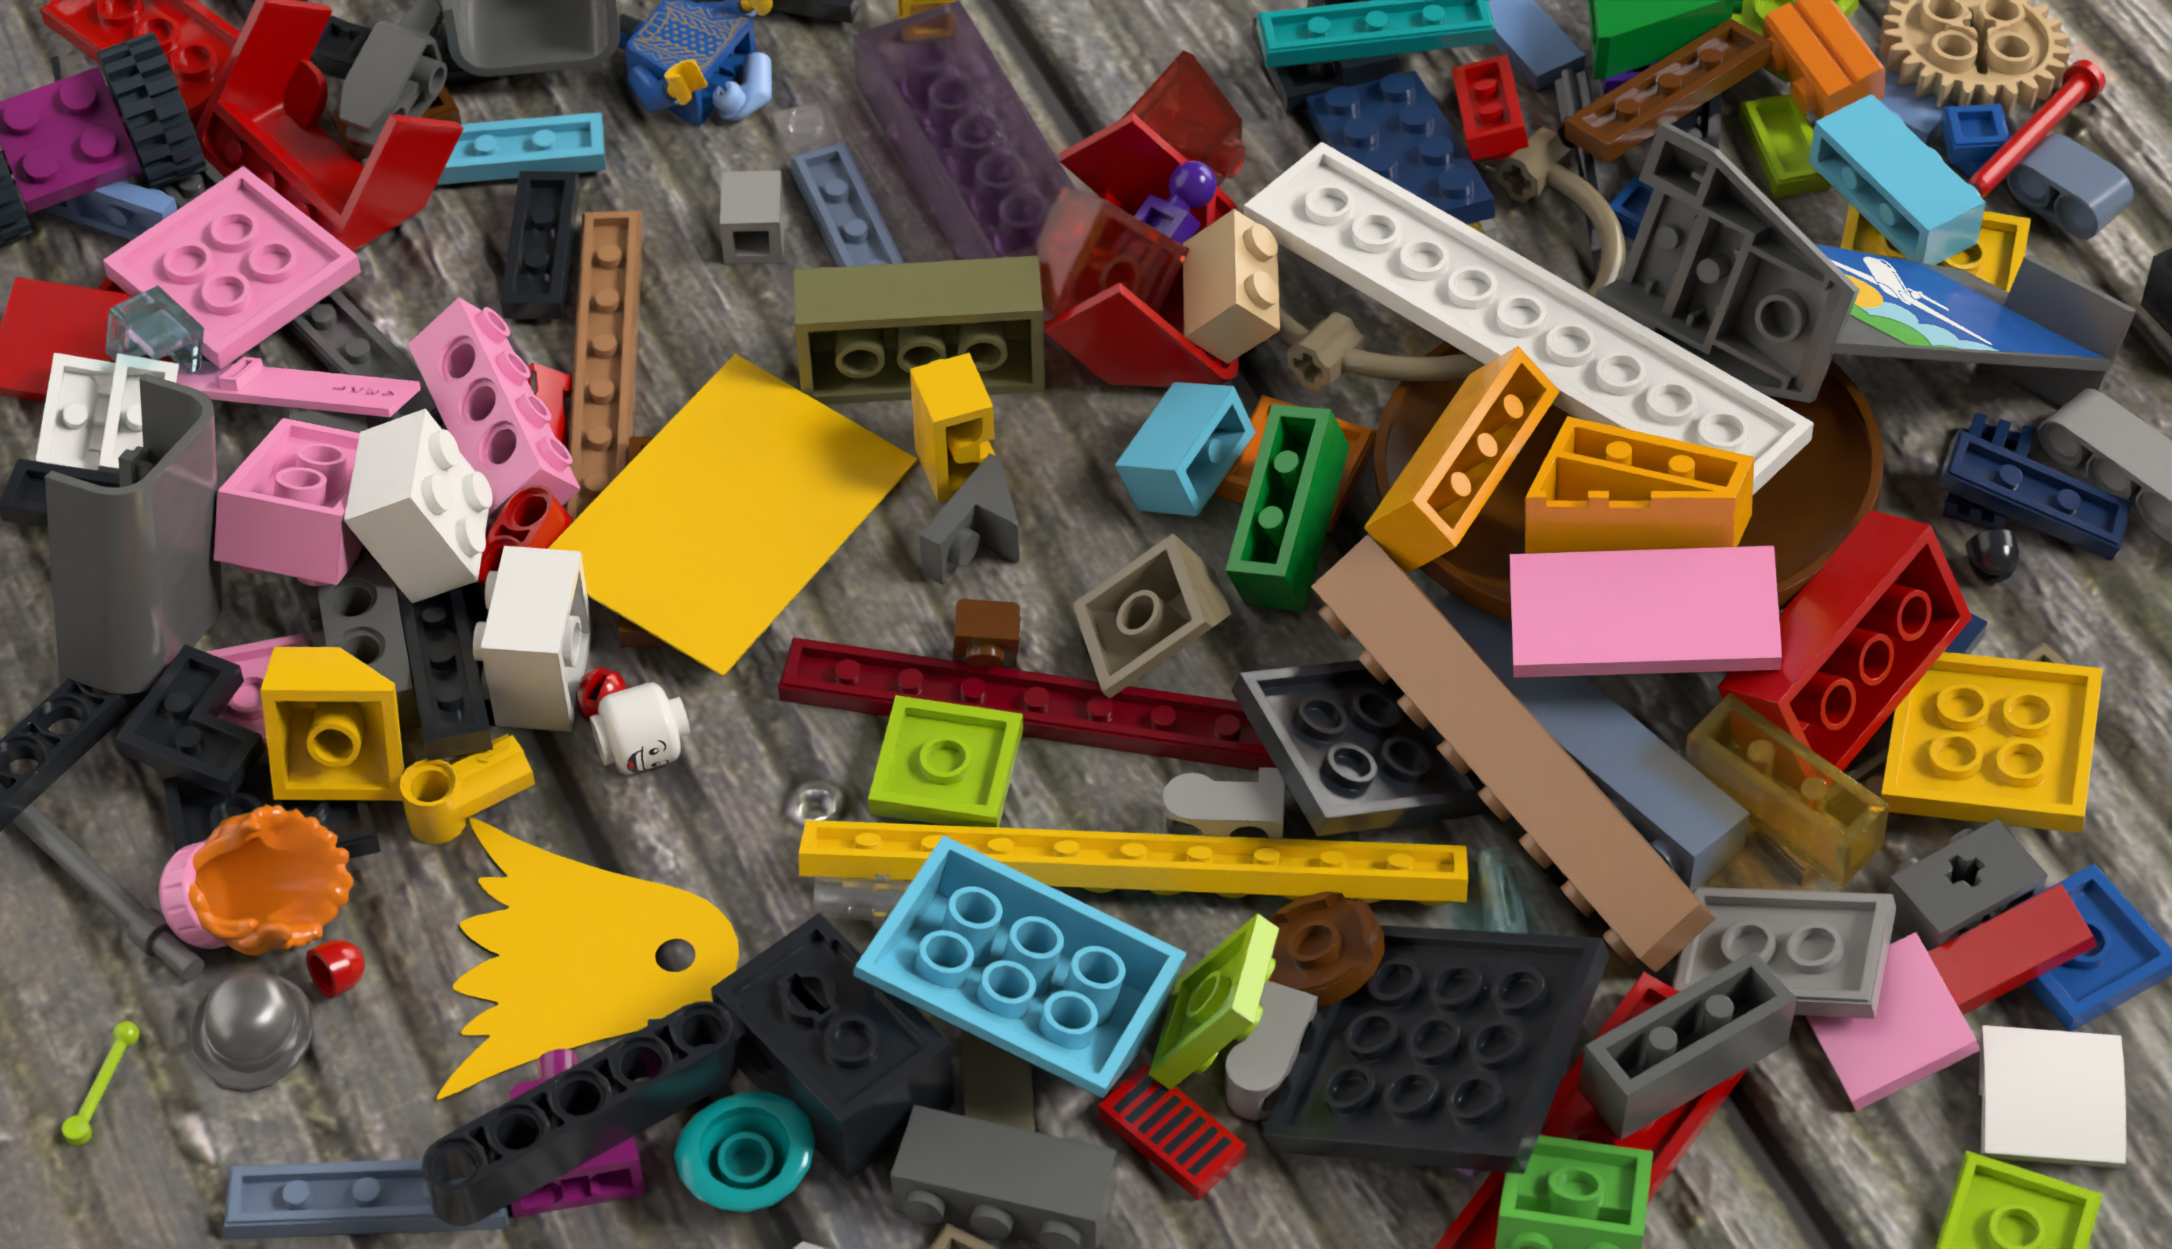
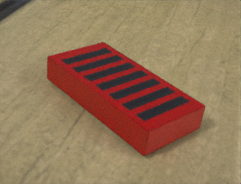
(1172, 1132)

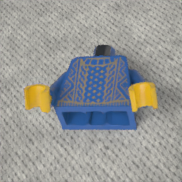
(688, 52)

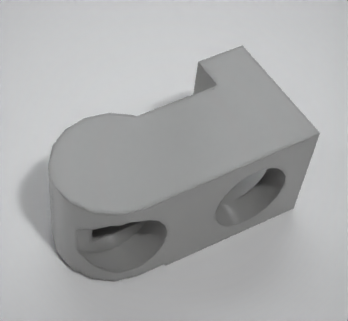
(1225, 808)
(1263, 1061)

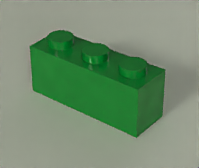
(1288, 507)

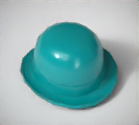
(745, 1151)

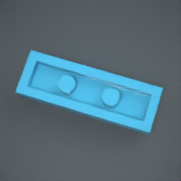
(530, 144)

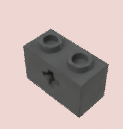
(1963, 884)

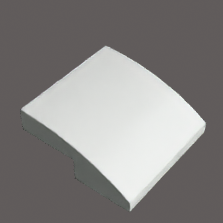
(95, 410)
(2052, 1097)

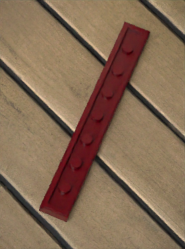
(1050, 704)

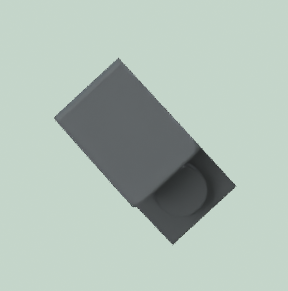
(974, 516)

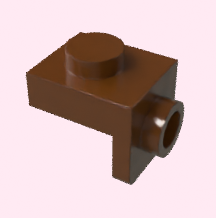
(986, 633)

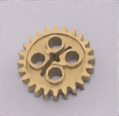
(2013, 42)

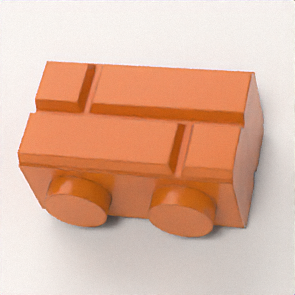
(1822, 57)

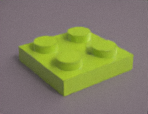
(945, 763)
(1215, 1002)

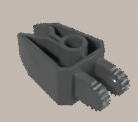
(395, 72)

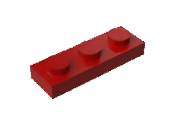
(1490, 108)

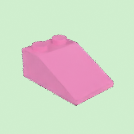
(290, 506)

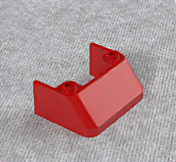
(268, 120)
(1116, 330)

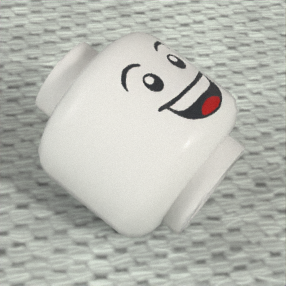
(639, 728)

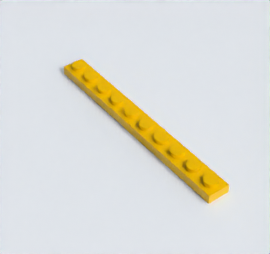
(1151, 861)

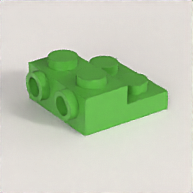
(1576, 1197)

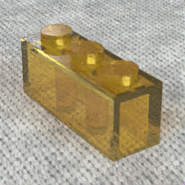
(1789, 790)

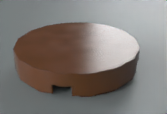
(1326, 946)

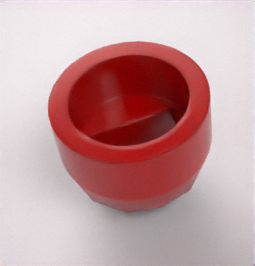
(595, 679)
(335, 967)

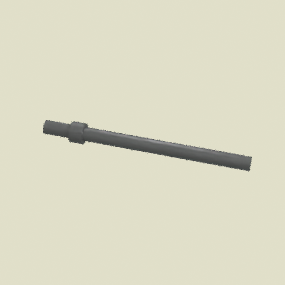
(145, 926)

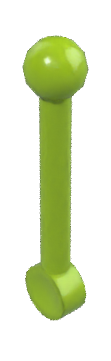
(77, 1128)

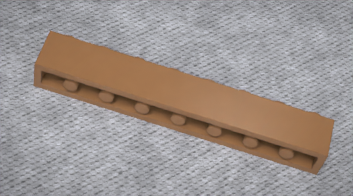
(1513, 755)

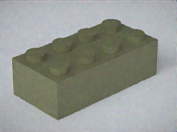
(876, 322)

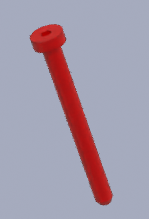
(2081, 84)

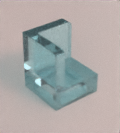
(156, 327)

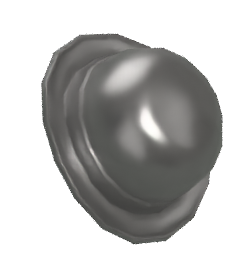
(251, 1029)

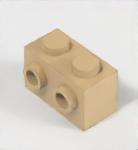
(1231, 286)

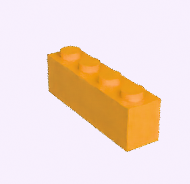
(1461, 460)

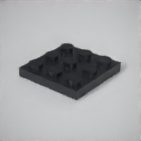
(1353, 749)

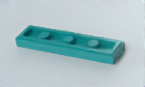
(1372, 29)

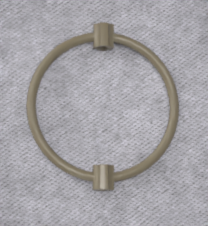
(1337, 345)

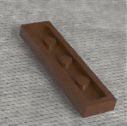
(1668, 90)

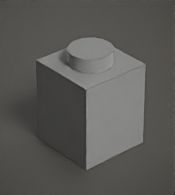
(752, 217)

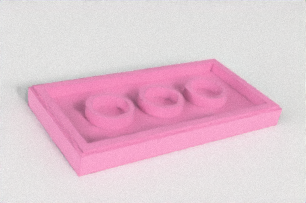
(1645, 612)

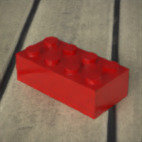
(1858, 637)

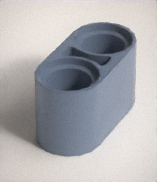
(2070, 186)

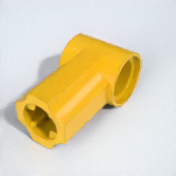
(444, 794)

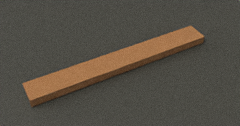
(604, 351)

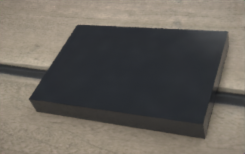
(198, 811)

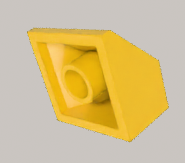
(330, 727)

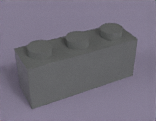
(1687, 1044)
(1003, 1180)

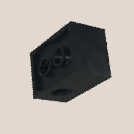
(835, 1044)

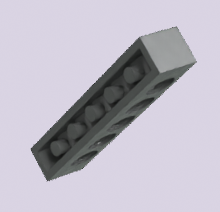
(364, 607)

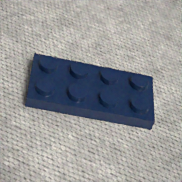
(1404, 138)

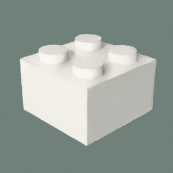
(418, 506)
(534, 638)

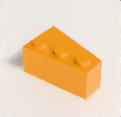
(1635, 493)

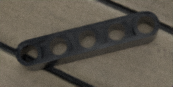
(568, 1141)

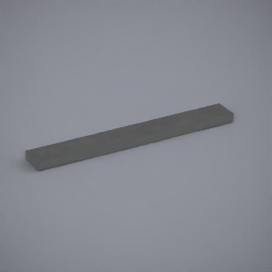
(333, 326)

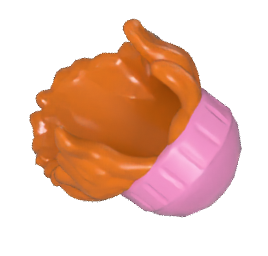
(256, 883)

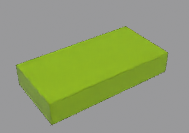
(1782, 145)

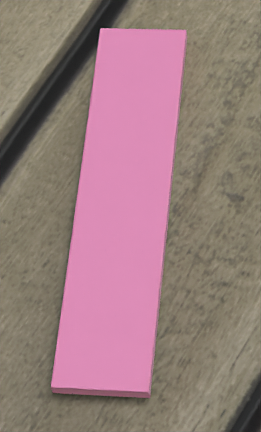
(255, 384)

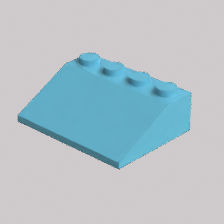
(1023, 966)

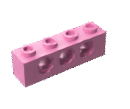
(490, 404)

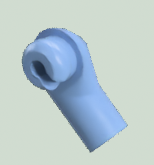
(750, 96)

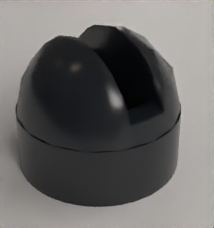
(1993, 554)

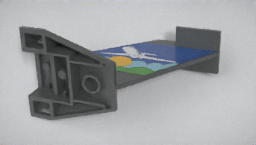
(1772, 307)

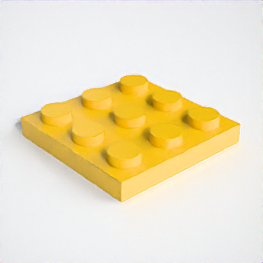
(1995, 743)

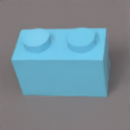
(1185, 448)

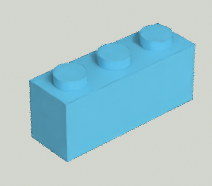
(1896, 181)

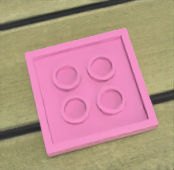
(236, 263)

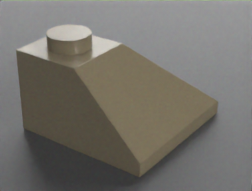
(1148, 612)

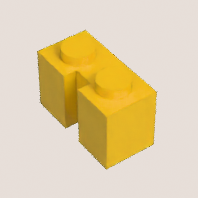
(950, 422)

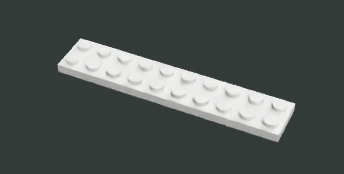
(1497, 300)

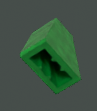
(1647, 31)

